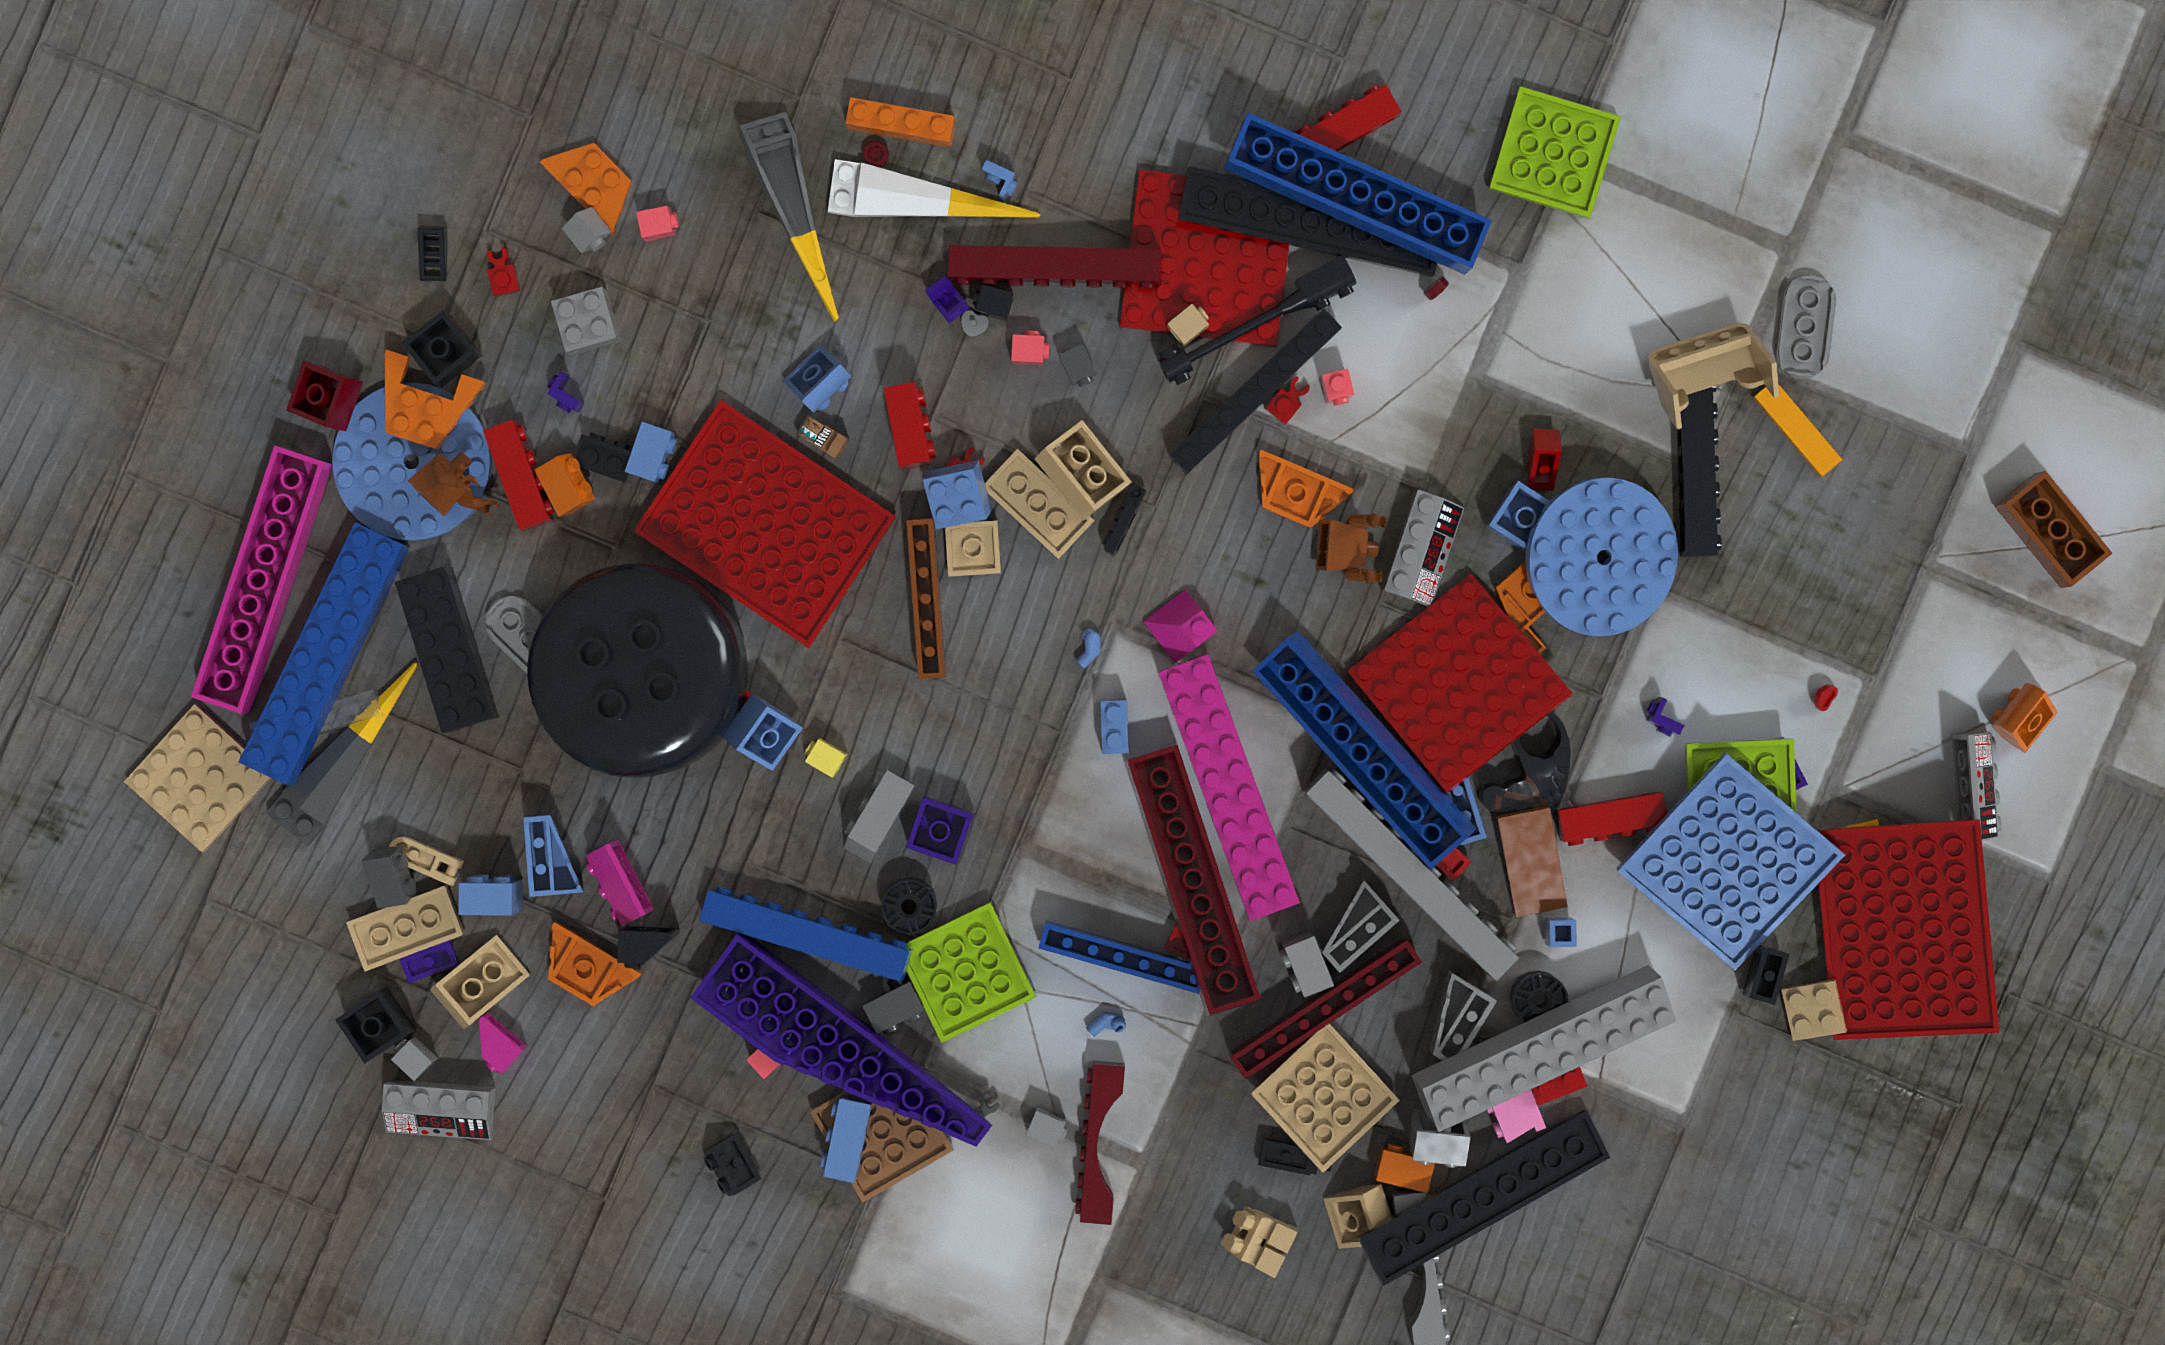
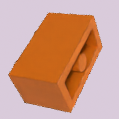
(565, 484)
(1399, 1169)

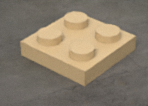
(973, 549)
(1814, 1010)

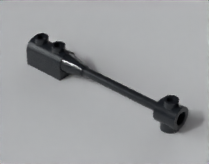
(1312, 291)

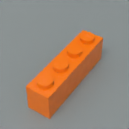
(900, 122)

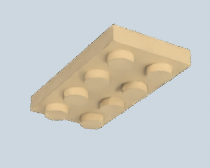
(1036, 503)
(405, 928)

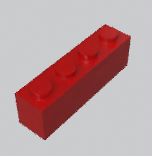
(1354, 120)
(517, 474)
(1610, 817)

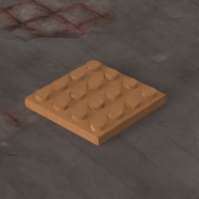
(891, 1149)

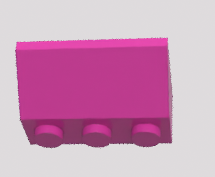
(618, 883)

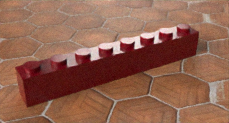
(1055, 265)
(1324, 1007)

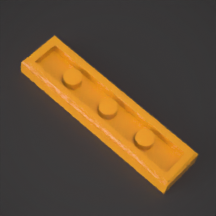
(1798, 430)

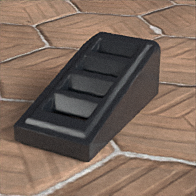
(423, 231)

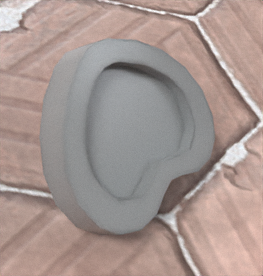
(974, 324)

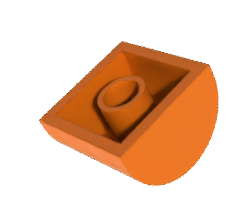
(2024, 717)

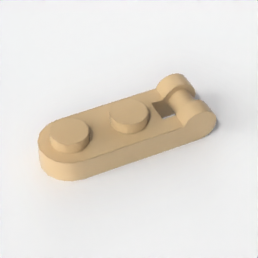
(428, 859)

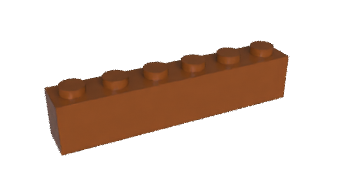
(926, 598)

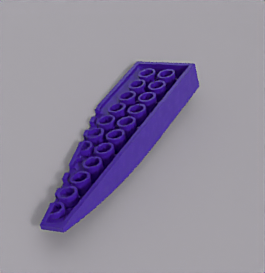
(821, 1038)

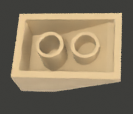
(480, 982)

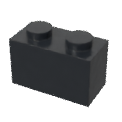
(1765, 974)

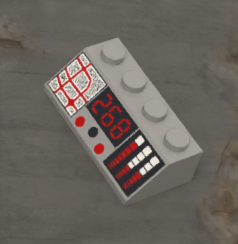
(1423, 548)
(1975, 780)
(438, 1109)

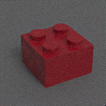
(324, 396)

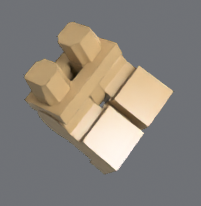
(1248, 1235)

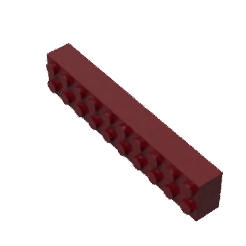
(1192, 881)

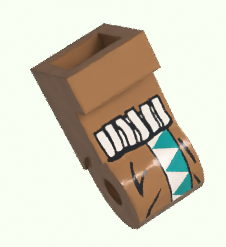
(823, 437)

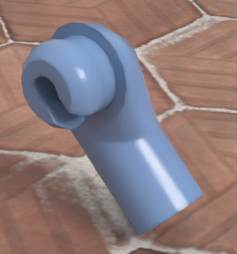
(1092, 647)
(1108, 1021)

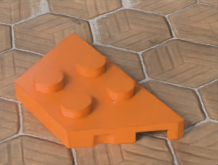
(592, 181)
(1297, 491)
(585, 967)

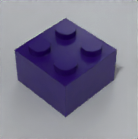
(940, 830)

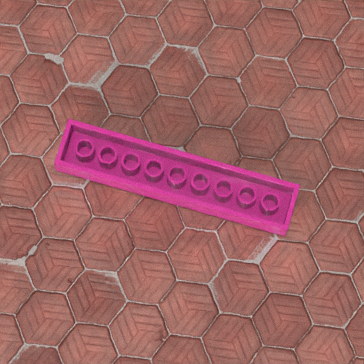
(261, 580)
(1228, 787)

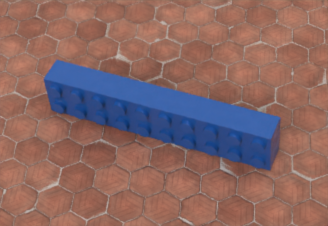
(1357, 194)
(323, 655)
(1364, 749)

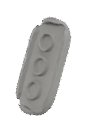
(1805, 326)
(512, 626)

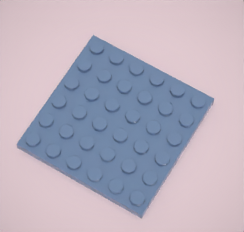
(1730, 861)

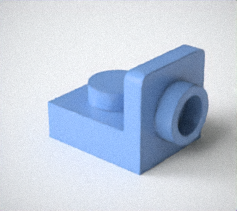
(997, 174)

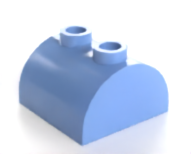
(817, 379)

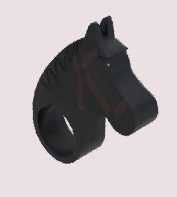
(1540, 779)

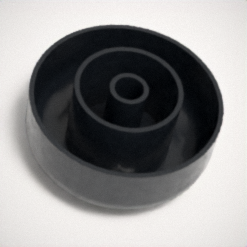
(637, 670)

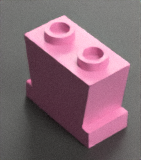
(1517, 1116)

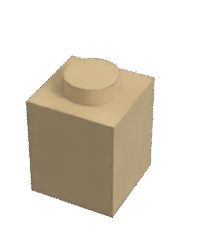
(1188, 324)

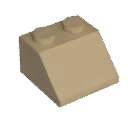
(1356, 1213)

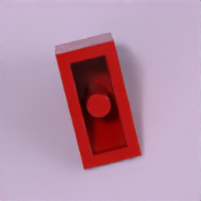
(1544, 459)

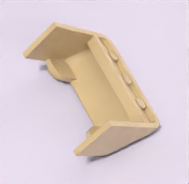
(1710, 361)

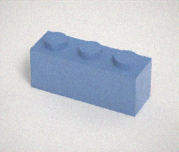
(846, 1138)

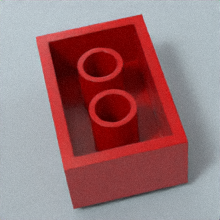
(909, 425)

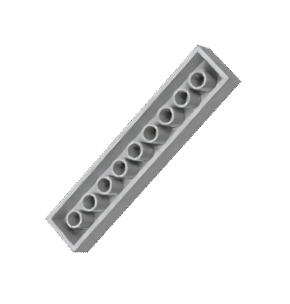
(1410, 874)
(1544, 1048)

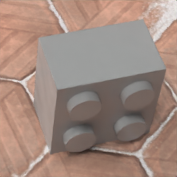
(586, 321)
(1307, 964)
(1446, 1147)

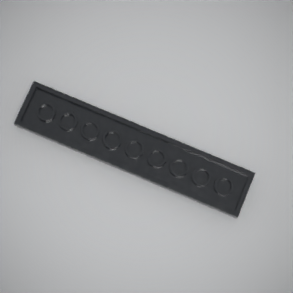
(1258, 212)
(1483, 1197)

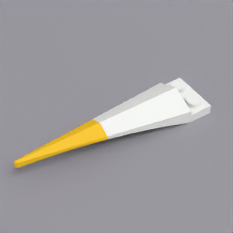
(877, 192)

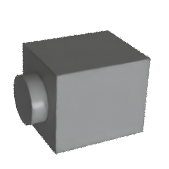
(587, 230)
(413, 1058)
(1047, 1127)

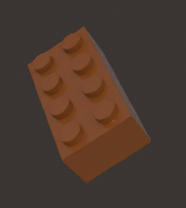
(2053, 529)

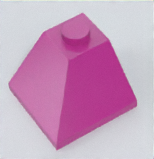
(1180, 626)

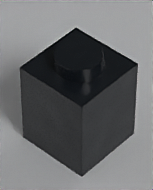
(993, 302)

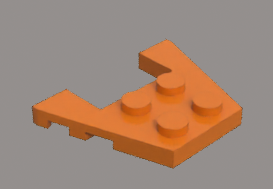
(419, 414)
(1520, 603)

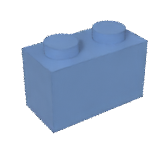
(651, 453)
(1114, 727)

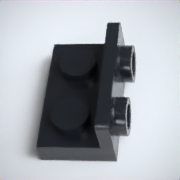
(604, 457)
(731, 1165)

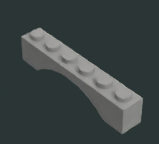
(1427, 1321)

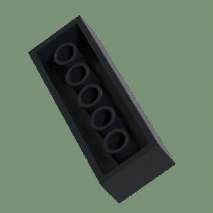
(446, 649)

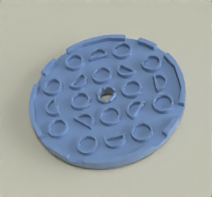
(374, 475)
(1565, 547)

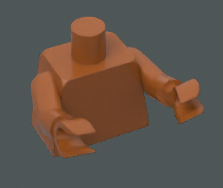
(444, 485)
(1347, 545)

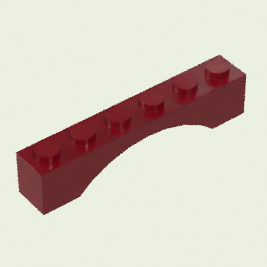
(1106, 1088)

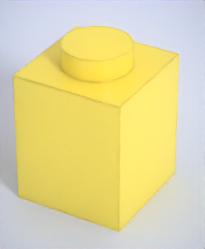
(825, 757)

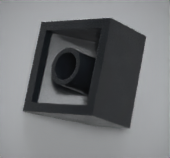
(642, 943)

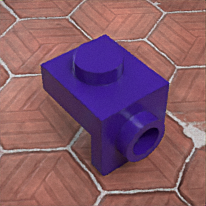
(946, 299)
(565, 400)
(1665, 725)

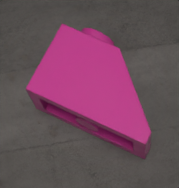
(498, 1044)

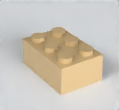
(1082, 470)

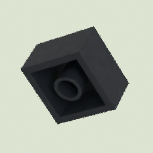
(442, 349)
(375, 1024)

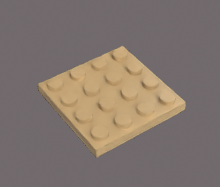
(197, 778)
(1324, 1097)

